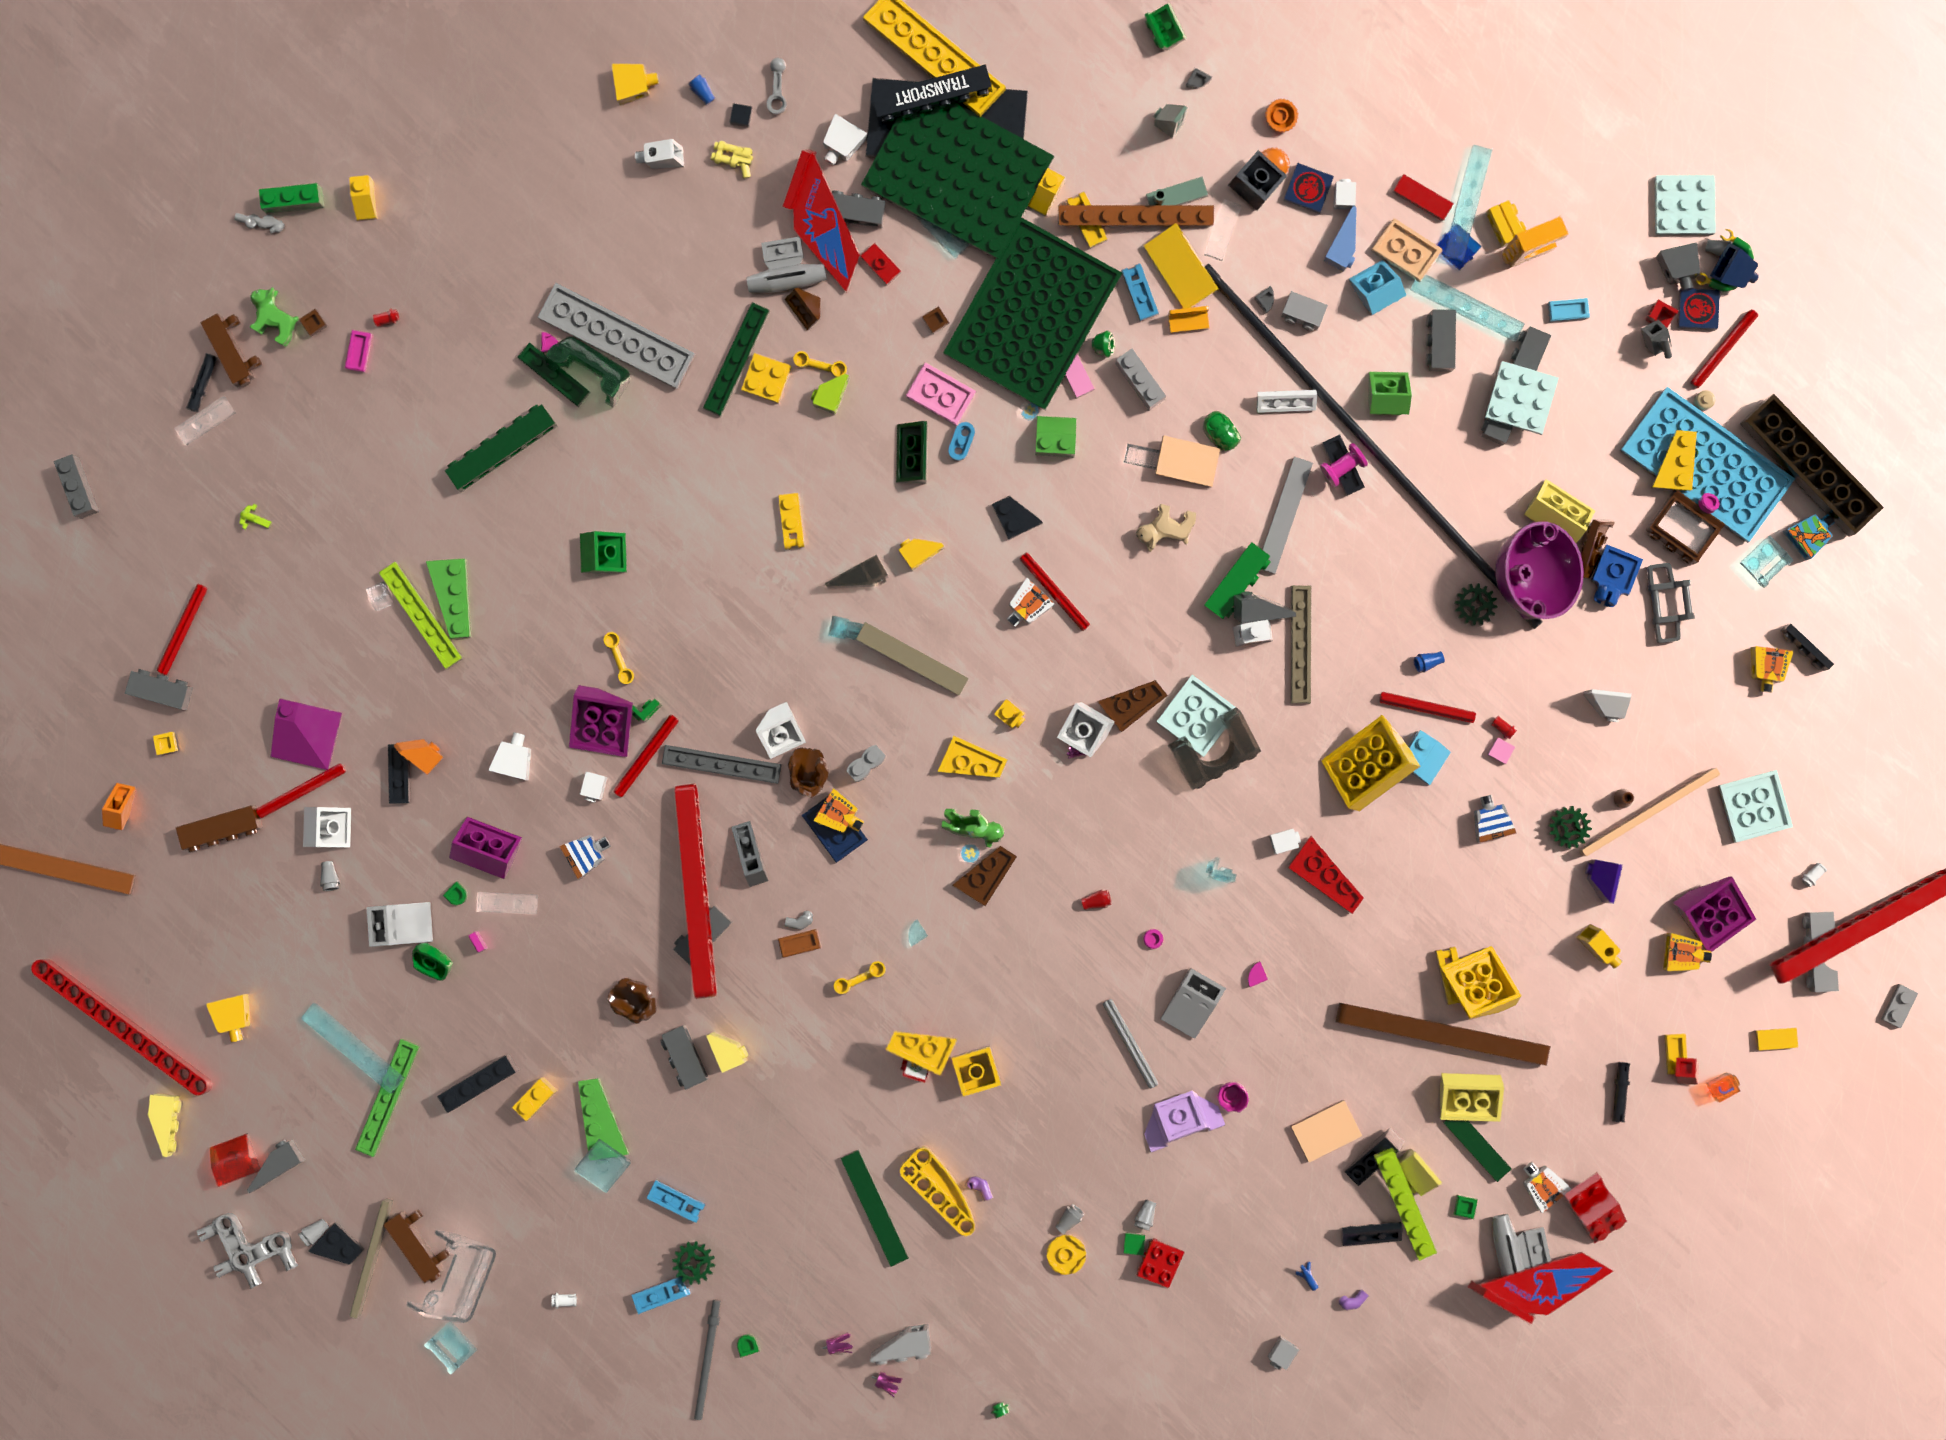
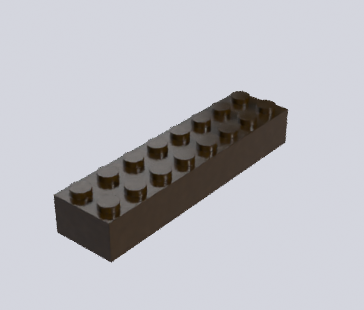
(1811, 465)

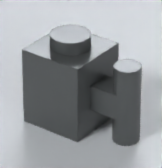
(1657, 339)

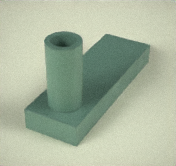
(1179, 193)

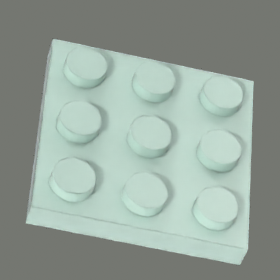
(1685, 205)
(1521, 398)
(1196, 715)
(1755, 806)

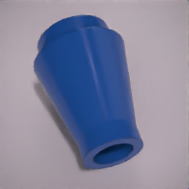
(701, 88)
(1427, 661)

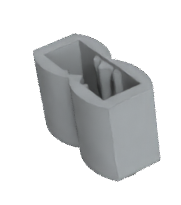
(861, 767)

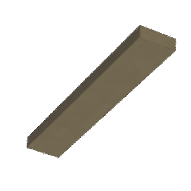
(1301, 645)
(911, 658)
(371, 1258)

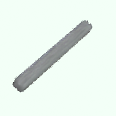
(1130, 1043)

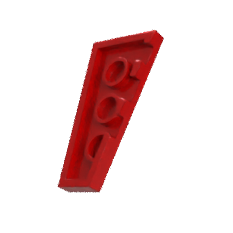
(1322, 873)

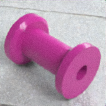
(1343, 465)

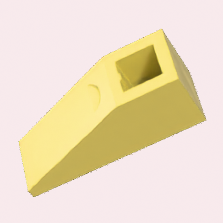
(163, 1118)

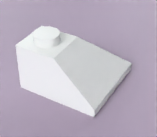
(1609, 703)
(779, 731)

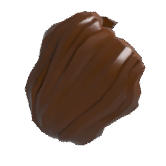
(807, 771)
(632, 1000)

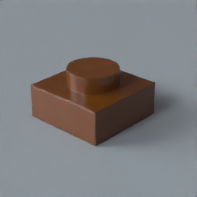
(935, 320)
(313, 322)

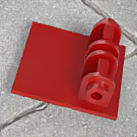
(1160, 1263)

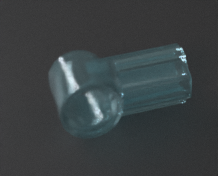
(844, 628)

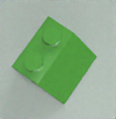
(1389, 393)
(1055, 436)

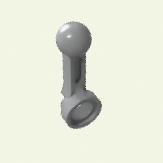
(777, 66)

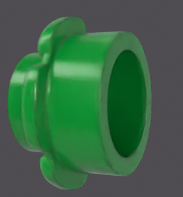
(1000, 1410)

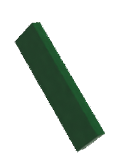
(559, 379)
(1479, 1148)

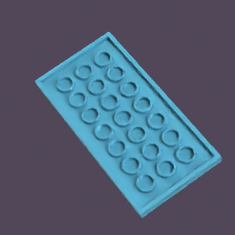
(1723, 463)

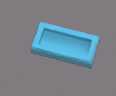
(1568, 310)

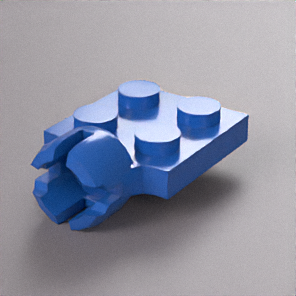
(1615, 575)

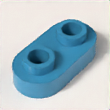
(961, 441)

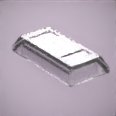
(1141, 456)

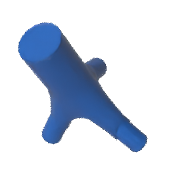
(1307, 1275)

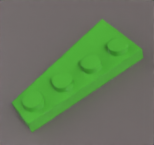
(451, 588)
(598, 1117)

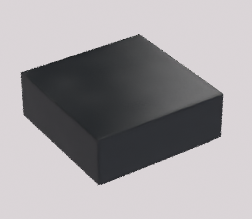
(741, 115)

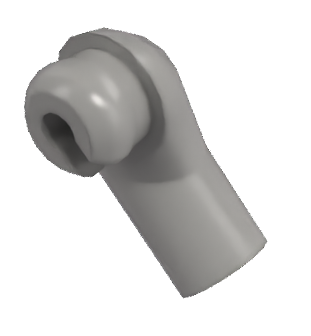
(800, 923)

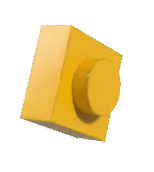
(165, 743)

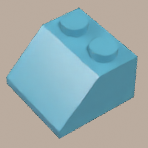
(1378, 287)
(1429, 754)

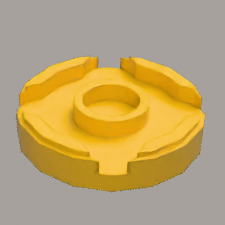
(1066, 1254)

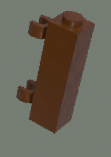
(227, 349)
(414, 1247)

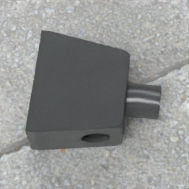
(1680, 265)

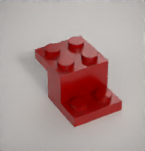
(1595, 1208)

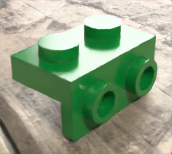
(1165, 27)

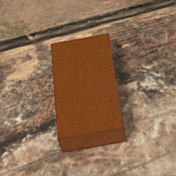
(799, 943)

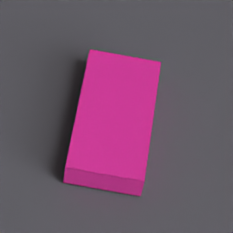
(358, 351)

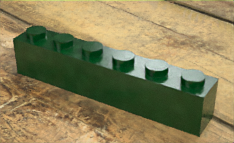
(501, 447)

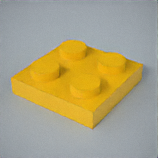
(766, 378)

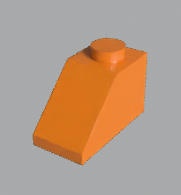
(420, 753)
(118, 806)

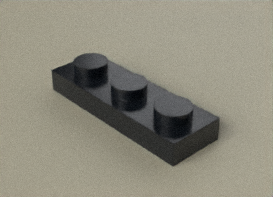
(1335, 450)
(1806, 647)
(398, 777)
(1371, 1234)

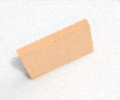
(1407, 250)
(1187, 461)
(1326, 1131)

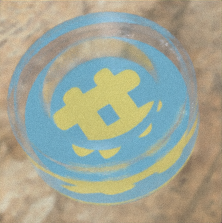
(1029, 410)
(970, 853)

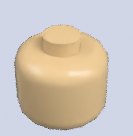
(1704, 400)

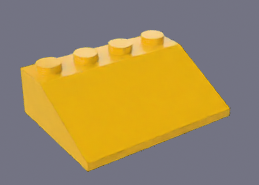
(1370, 764)

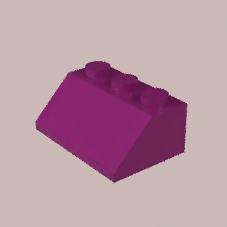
(485, 847)

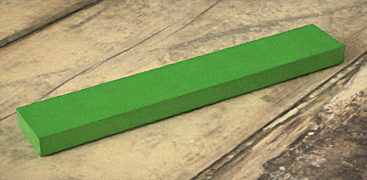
(386, 1102)

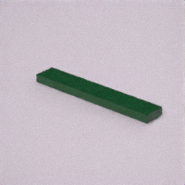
(736, 359)
(874, 1208)

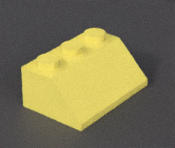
(1560, 508)
(1471, 1097)

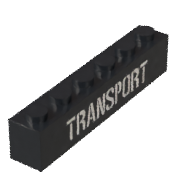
(932, 93)

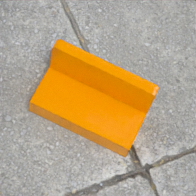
(1188, 319)

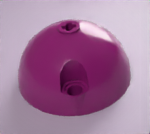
(1540, 576)

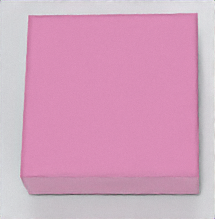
(1501, 750)

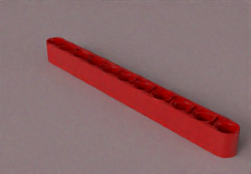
(695, 891)
(1860, 928)
(112, 1023)

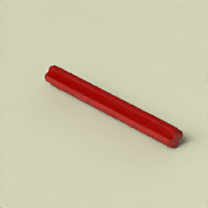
(1724, 348)
(1054, 591)
(182, 629)
(1427, 707)
(646, 755)
(300, 790)

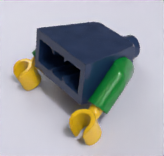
(1734, 267)

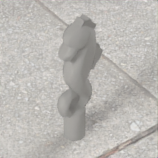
(267, 222)

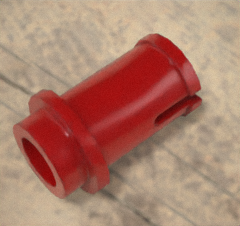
(386, 317)
(1502, 726)

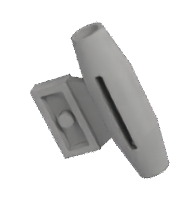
(785, 268)
(1519, 1251)

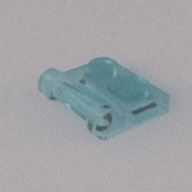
(1762, 556)
(455, 1342)

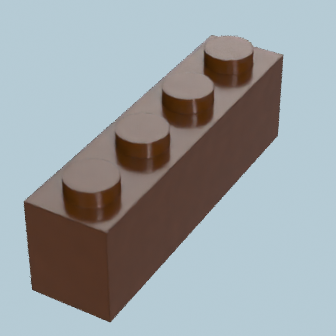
(219, 827)

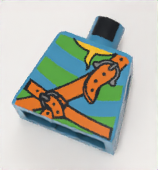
(1810, 535)

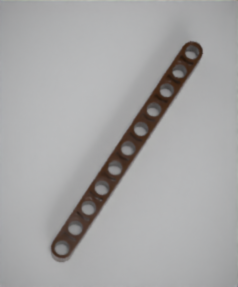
(1443, 1034)

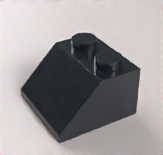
(1257, 180)

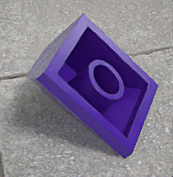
(1604, 879)

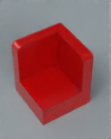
(1661, 312)
(1687, 1071)

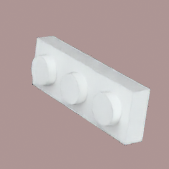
(1286, 401)

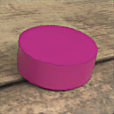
(1708, 503)
(1153, 938)

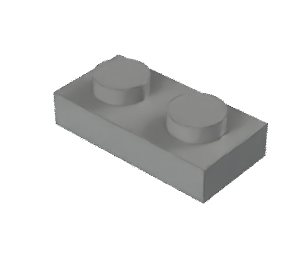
(1899, 1006)

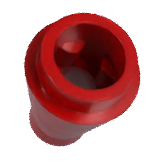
(1097, 900)

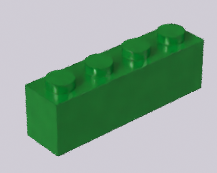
(1237, 580)

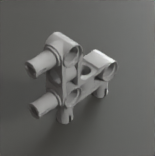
(236, 1244)

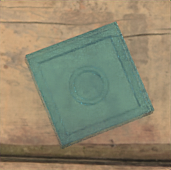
(602, 1165)

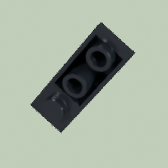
(1366, 1163)

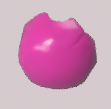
(1233, 1097)

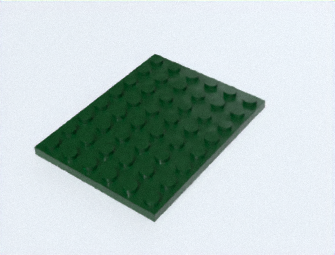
(959, 174)
(1032, 313)

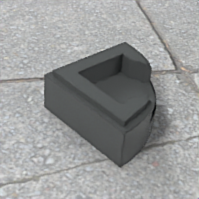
(1198, 79)
(1265, 299)

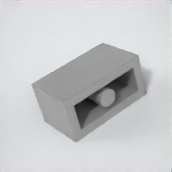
(1304, 311)

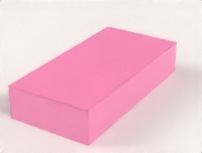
(1079, 379)

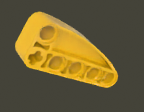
(940, 1182)

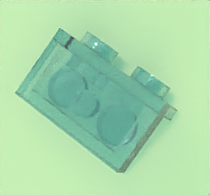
(1222, 874)

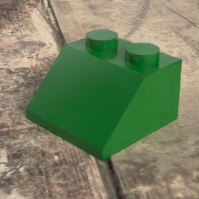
(603, 552)

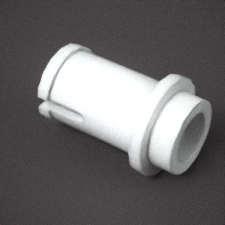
(1814, 874)
(564, 1300)

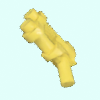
(741, 157)

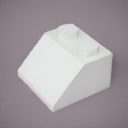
(1085, 729)
(326, 827)

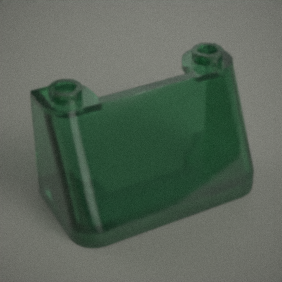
(614, 377)

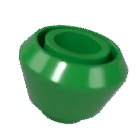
(1104, 344)

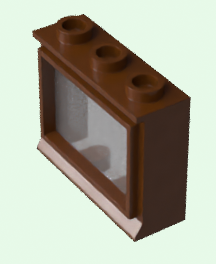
(1684, 528)

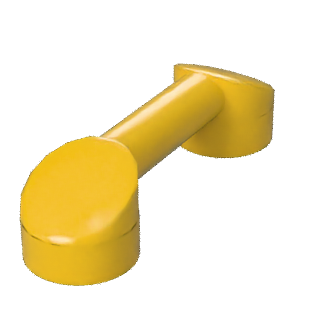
(802, 360)
(625, 675)
(876, 970)

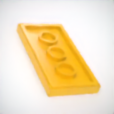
(1181, 267)

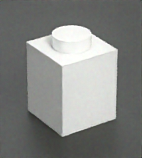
(1344, 194)
(593, 786)
(1285, 841)

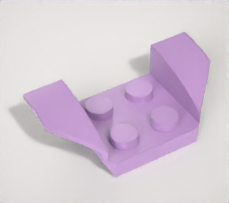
(1181, 1118)

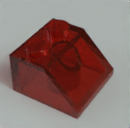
(233, 1160)

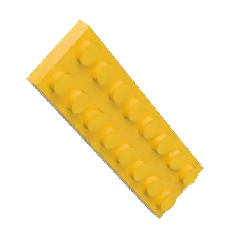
(926, 46)

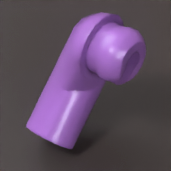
(980, 1185)
(1353, 1303)

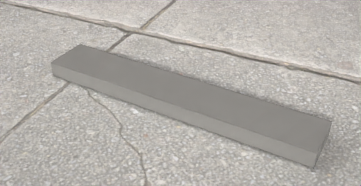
(1286, 511)

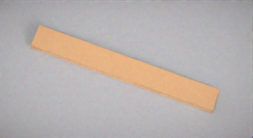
(1649, 812)

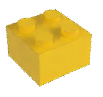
(976, 1071)

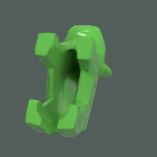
(270, 315)
(973, 826)

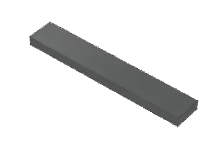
(721, 764)

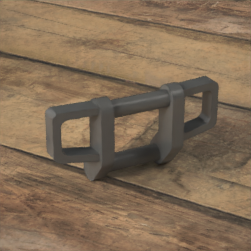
(1658, 619)

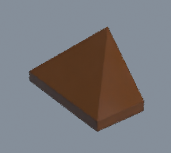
(805, 306)

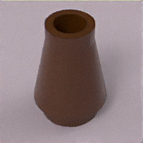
(1619, 798)

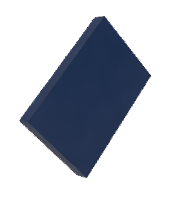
(835, 842)

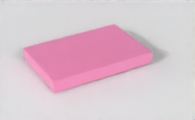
(940, 394)

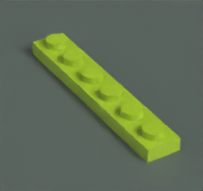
(420, 615)
(1405, 1204)

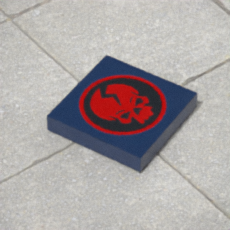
(1308, 188)
(1699, 309)

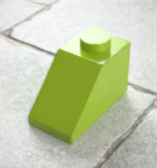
(830, 394)

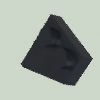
(1015, 517)
(337, 1245)

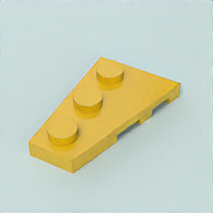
(1678, 464)
(971, 760)
(924, 1050)

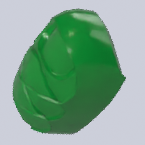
(1221, 431)
(431, 961)

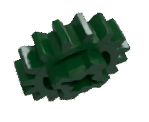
(1474, 613)
(1565, 834)
(706, 1259)

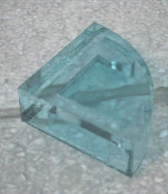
(916, 933)

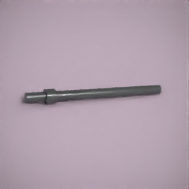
(713, 1321)

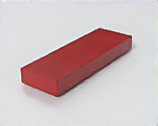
(1423, 197)

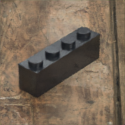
(478, 1083)

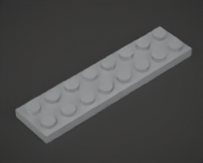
(616, 335)

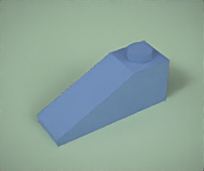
(1342, 249)

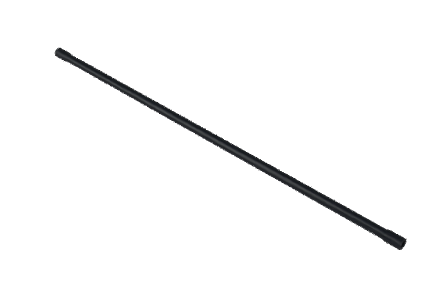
(1357, 430)

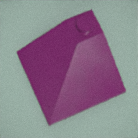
(600, 722)
(304, 734)
(1715, 912)

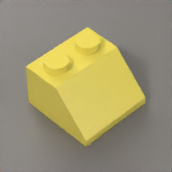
(727, 1051)
(1417, 1173)

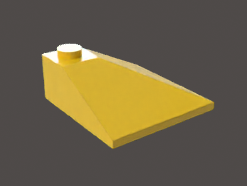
(1481, 983)

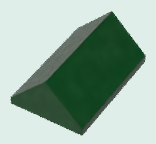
(911, 452)

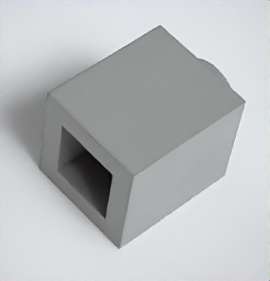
(1282, 1353)

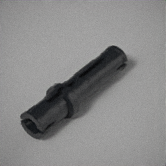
(200, 386)
(1622, 1082)

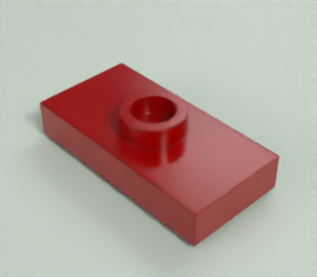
(880, 264)

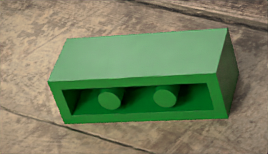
(291, 198)

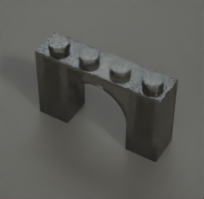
(1241, 748)

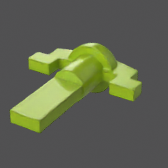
(246, 515)

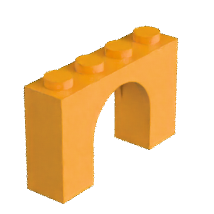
(1534, 242)

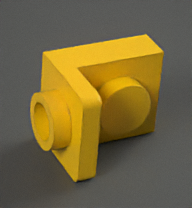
(1010, 714)

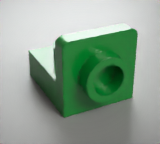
(649, 707)

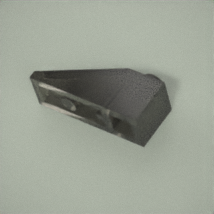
(863, 575)

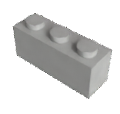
(1140, 379)

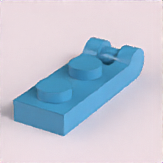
(1140, 292)
(675, 1200)
(659, 1295)

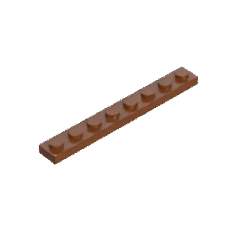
(1135, 214)

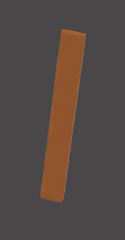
(66, 869)

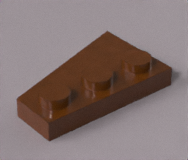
(1596, 538)
(1132, 704)
(986, 876)

